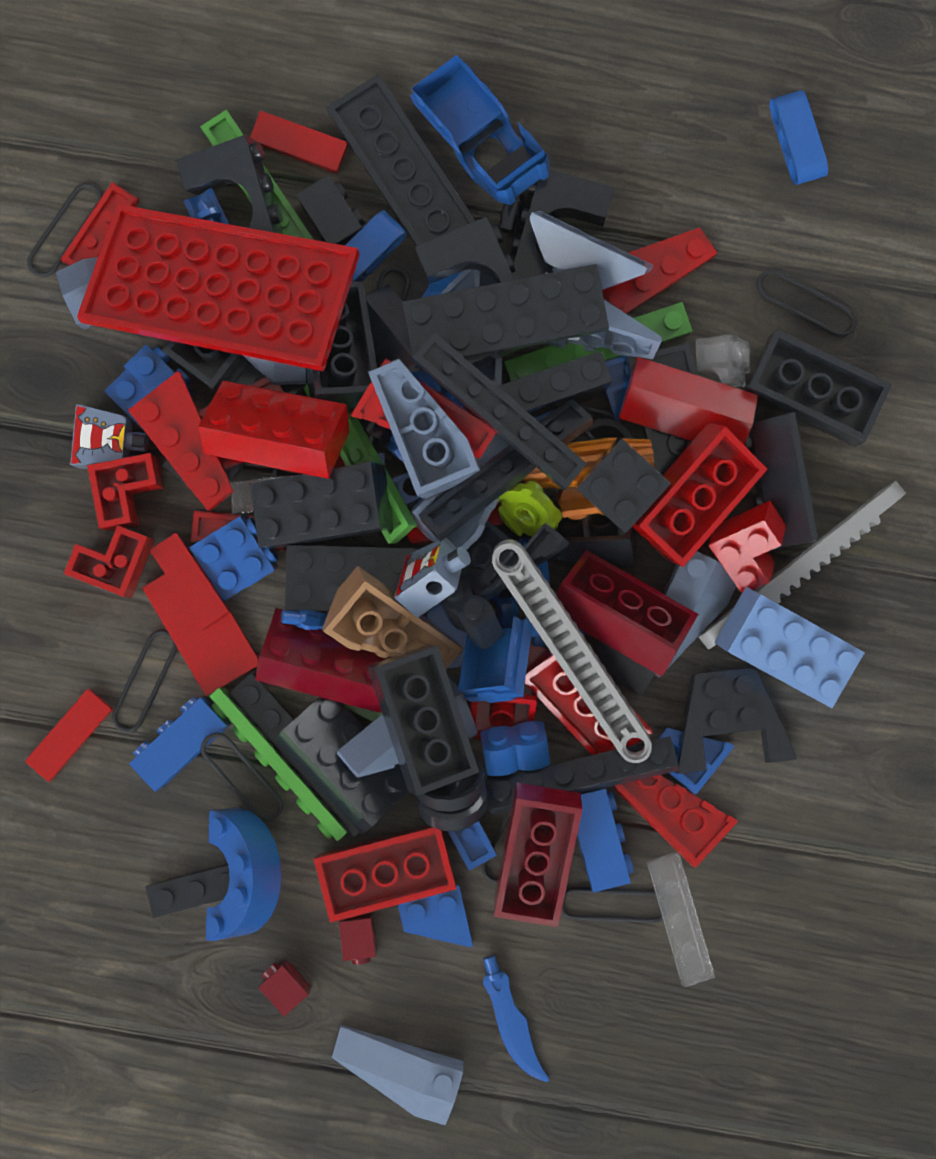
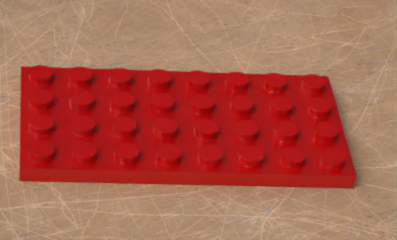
(220, 286)

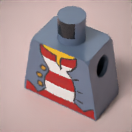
(103, 437)
(430, 576)

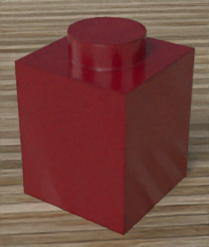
(358, 938)
(284, 986)

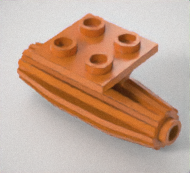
(570, 501)

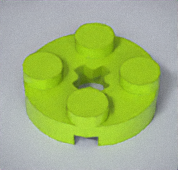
(532, 499)

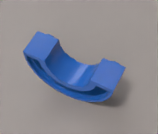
(252, 872)

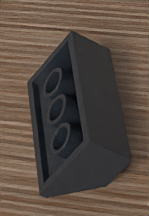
(785, 482)

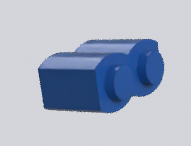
(515, 748)

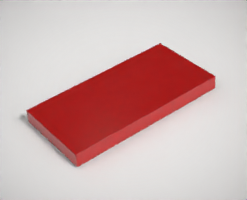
(212, 654)

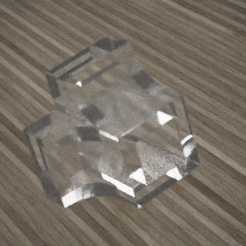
(724, 356)

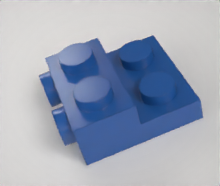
(142, 375)
(233, 556)

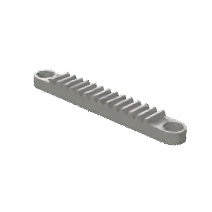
(819, 553)
(572, 651)

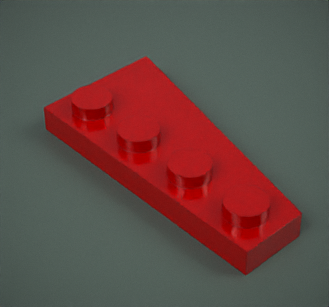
(671, 261)
(172, 424)
(473, 428)
(678, 816)

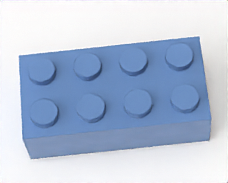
(788, 647)

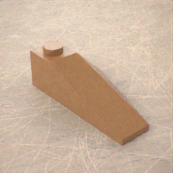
(372, 620)

